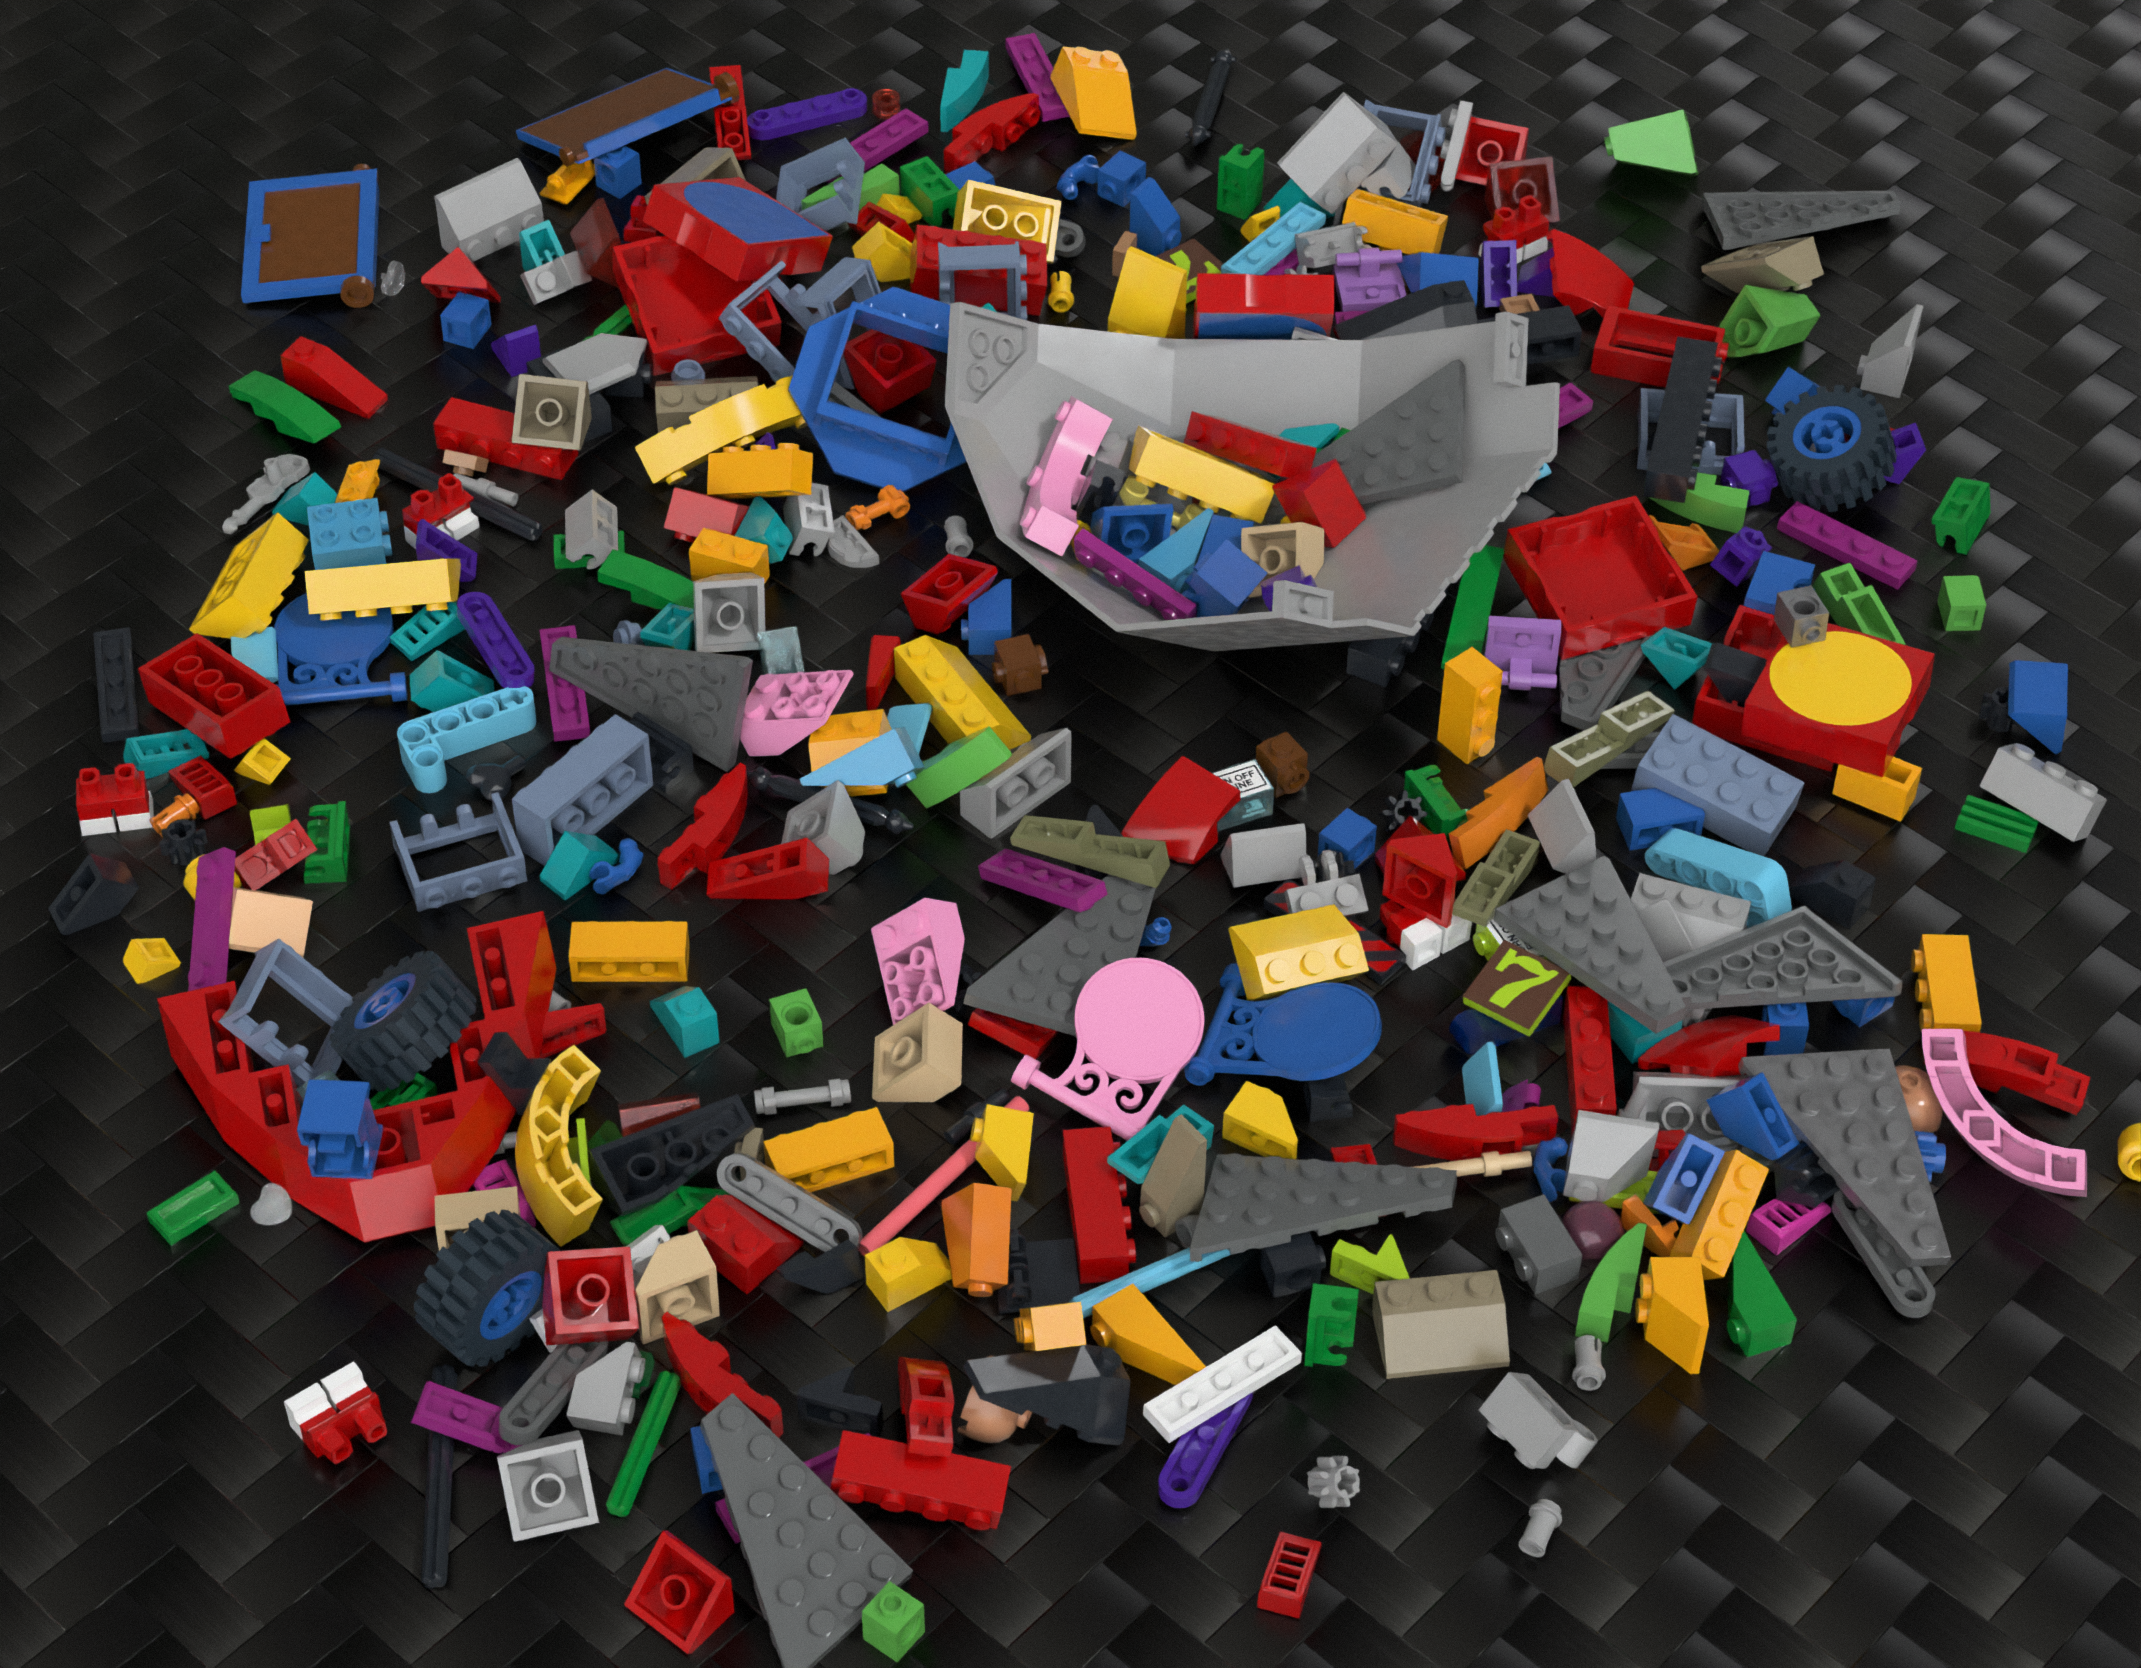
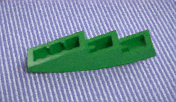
(287, 407)
(646, 581)
(1474, 603)

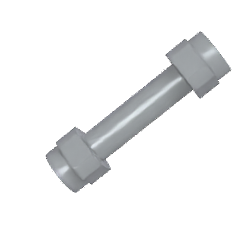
(836, 1092)

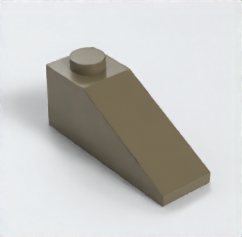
(1175, 1178)

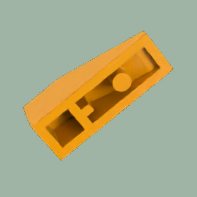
(1142, 1336)

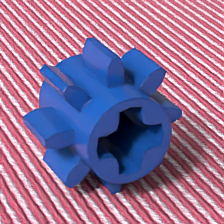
(1932, 1153)

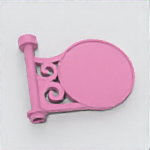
(1134, 1025)

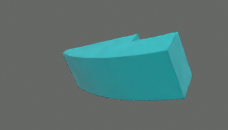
(963, 88)
(1140, 1151)

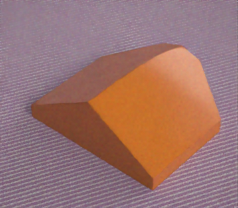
(1686, 545)

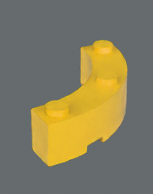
(724, 424)
(549, 1180)

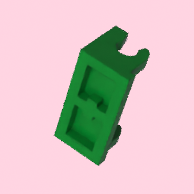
(1240, 181)
(928, 189)
(1962, 513)
(1442, 810)
(332, 841)
(1330, 1323)

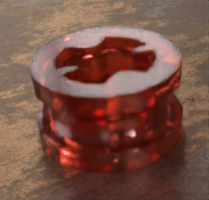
(886, 103)

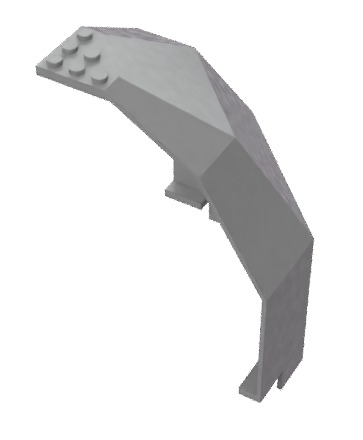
(1379, 579)

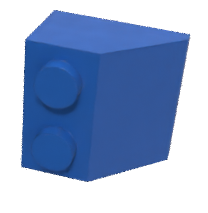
(1133, 528)

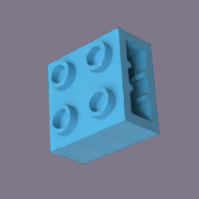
(348, 534)

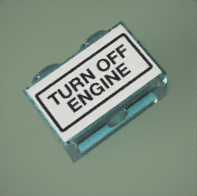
(1255, 793)

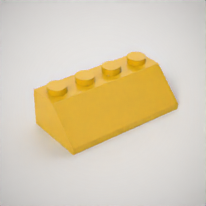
(1199, 475)
(252, 581)
(383, 586)
(959, 695)

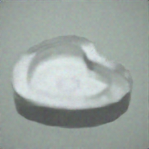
(394, 279)
(273, 1205)

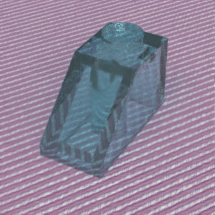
(780, 651)

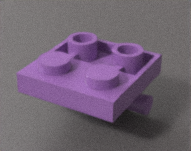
(1368, 278)
(1524, 650)

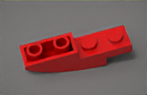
(731, 120)
(991, 127)
(715, 827)
(2025, 1069)
(1460, 1134)
(707, 1373)
(927, 1406)

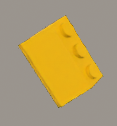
(1296, 952)

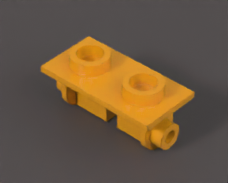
(568, 181)
(359, 481)

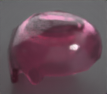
(1593, 1228)

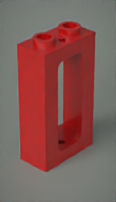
(1646, 333)

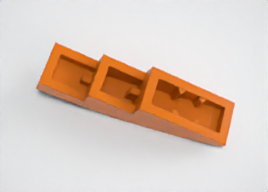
(1504, 808)

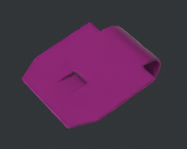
(1522, 1096)

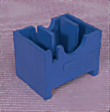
(1775, 575)
(1222, 581)
(339, 1129)

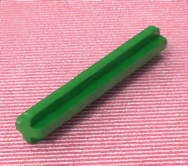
(643, 1444)

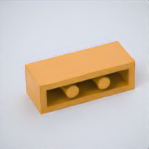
(1395, 223)
(760, 472)
(1469, 705)
(629, 951)
(1946, 983)
(832, 1151)
(1722, 1214)
(1050, 1326)

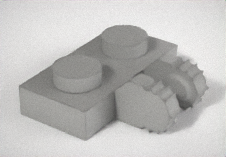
(1343, 892)

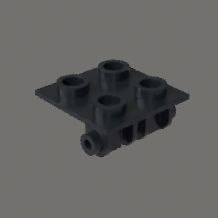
(1038, 1273)

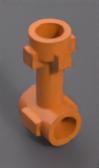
(890, 501)

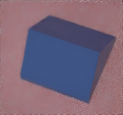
(1430, 269)
(2039, 700)

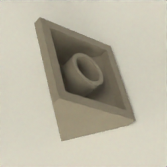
(551, 412)

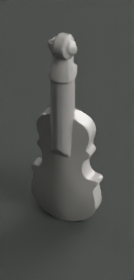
(279, 474)

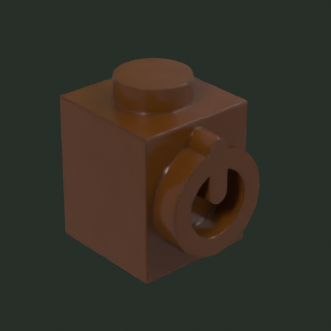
(1018, 664)
(1283, 763)

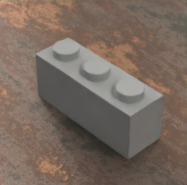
(2043, 791)

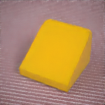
(900, 206)
(1259, 223)
(262, 762)
(149, 959)

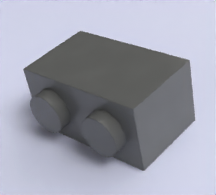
(1538, 1244)

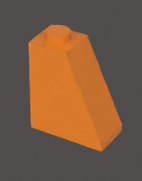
(978, 1237)

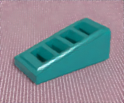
(448, 626)
(143, 751)

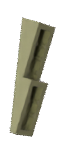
(1615, 732)
(1077, 843)
(1497, 878)

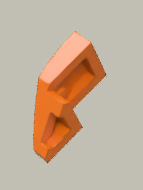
(1657, 1237)

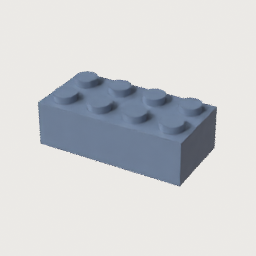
(583, 788)
(1737, 791)

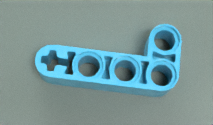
(462, 729)
(1722, 870)

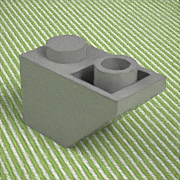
(604, 1391)

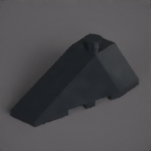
(1424, 310)
(663, 1157)
(1063, 1385)

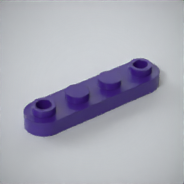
(807, 114)
(495, 640)
(1198, 1455)

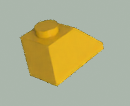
(886, 251)
(1260, 1123)
(1004, 1145)
(905, 1270)

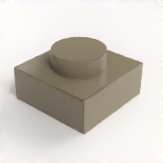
(753, 1146)

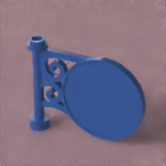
(333, 648)
(1296, 1036)

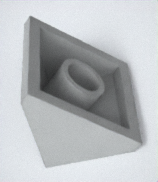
(1564, 829)
(1264, 855)

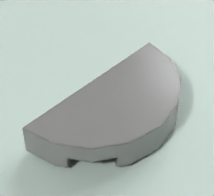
(850, 547)

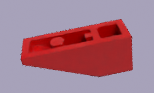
(328, 377)
(774, 872)

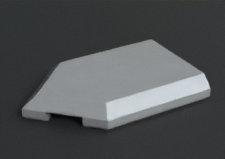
(598, 360)

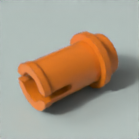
(183, 808)

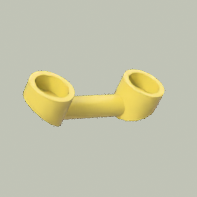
(1134, 494)

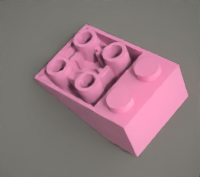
(789, 708)
(920, 956)

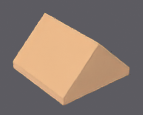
(265, 917)

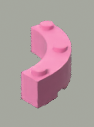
(1057, 478)
(1986, 1132)

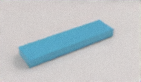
(1274, 242)

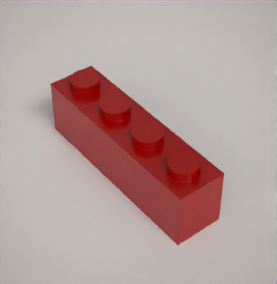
(488, 434)
(1248, 445)
(1588, 1053)
(1096, 1205)
(935, 1485)

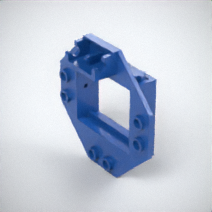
(859, 442)

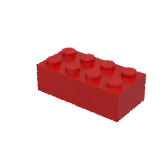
(980, 285)
(214, 695)

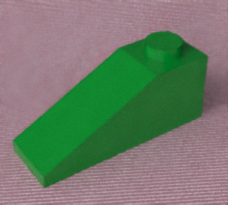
(1756, 1308)

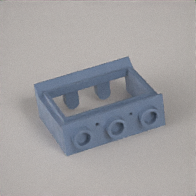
(1427, 161)
(816, 168)
(985, 258)
(821, 295)
(751, 338)
(1725, 413)
(467, 882)
(305, 984)

